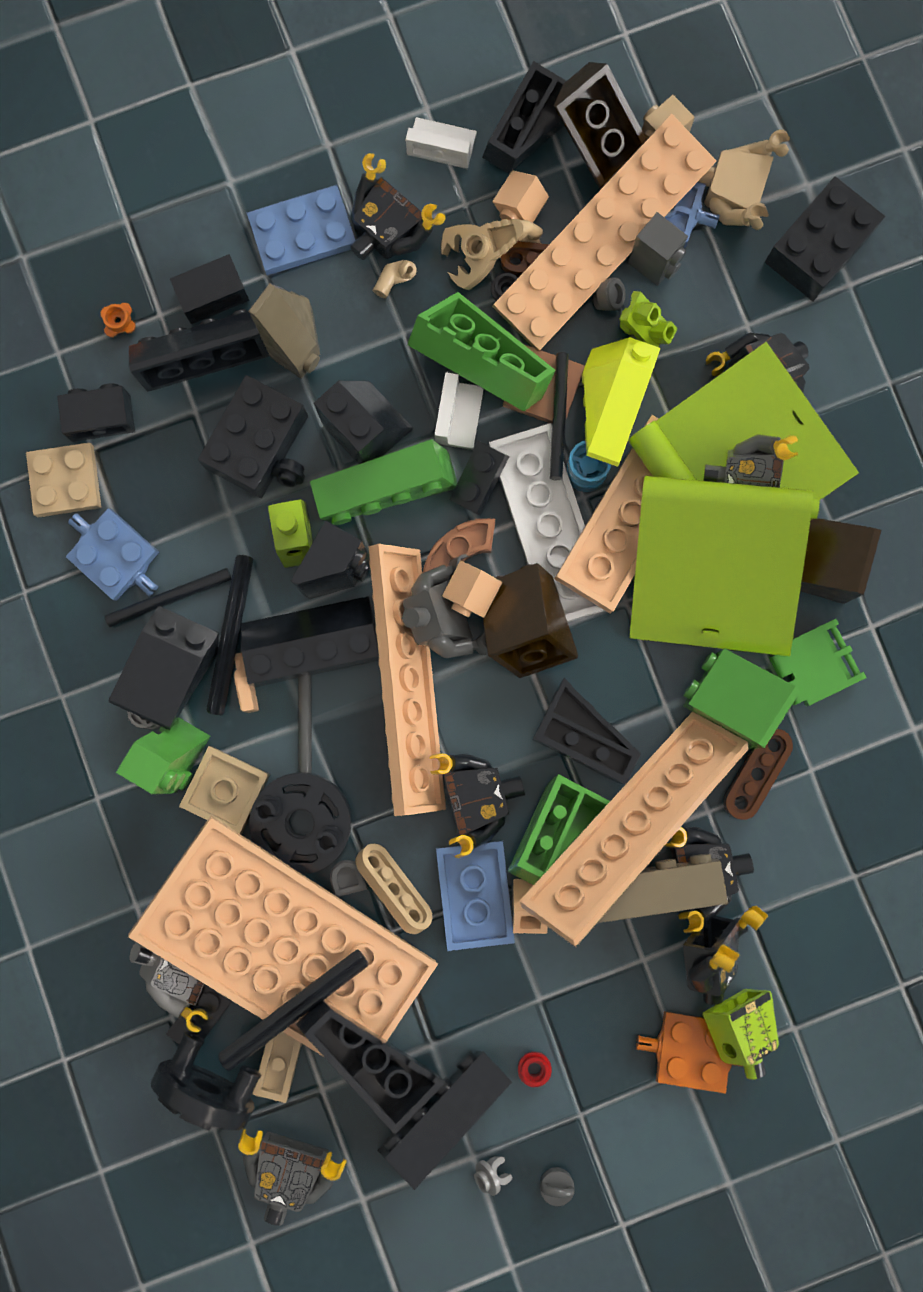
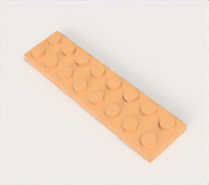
(603, 233)
(405, 685)
(633, 828)

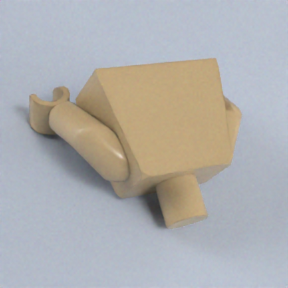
(740, 180)

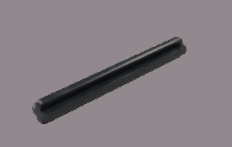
(229, 635)
(292, 1010)

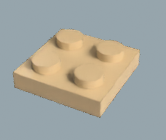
(63, 480)
(224, 789)

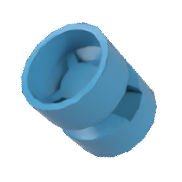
(585, 472)

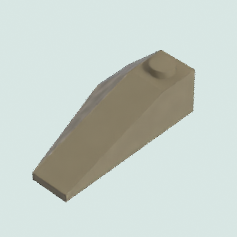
(287, 329)

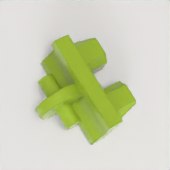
(646, 322)

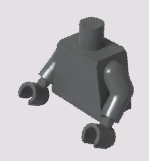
(434, 621)

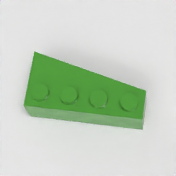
(481, 351)
(384, 482)

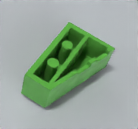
(164, 760)
(555, 825)

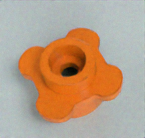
(115, 311)

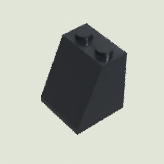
(361, 419)

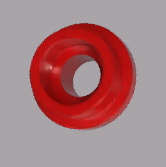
(540, 1078)

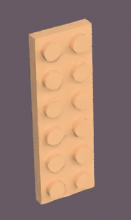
(606, 550)

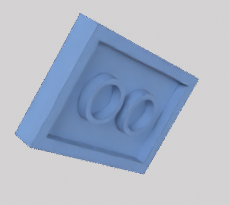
(301, 230)
(475, 897)

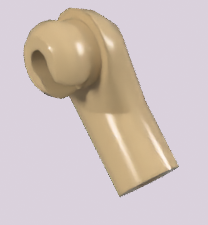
(394, 274)

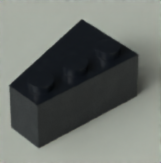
(527, 120)
(583, 735)

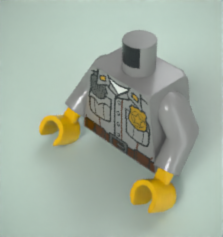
(169, 985)

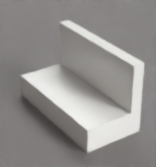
(440, 142)
(458, 413)

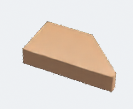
(245, 692)

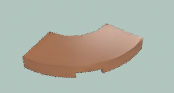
(466, 538)

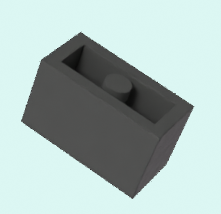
(658, 249)

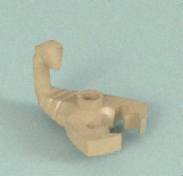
(485, 245)

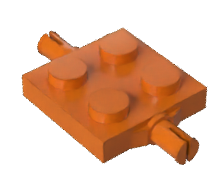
(687, 1054)

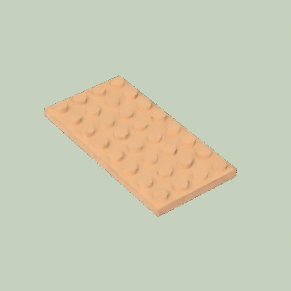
(271, 932)

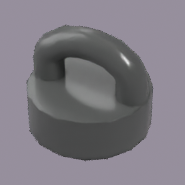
(609, 295)
(557, 1186)

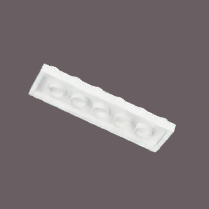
(542, 509)

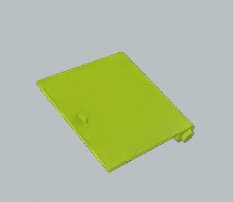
(736, 405)
(721, 563)

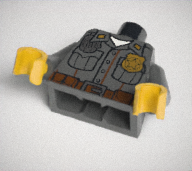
(754, 462)
(287, 1172)

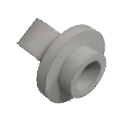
(487, 1177)

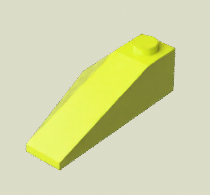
(613, 393)

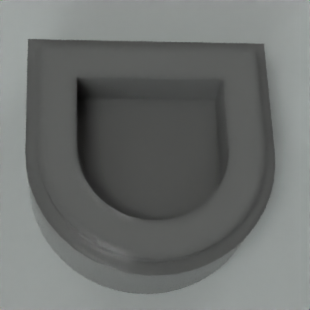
(346, 878)

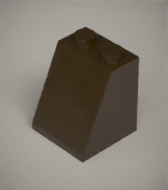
(838, 559)
(528, 624)

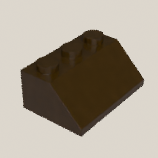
(599, 120)

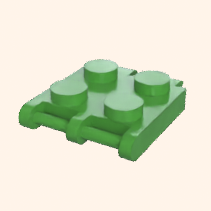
(818, 665)

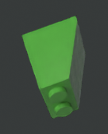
(740, 697)

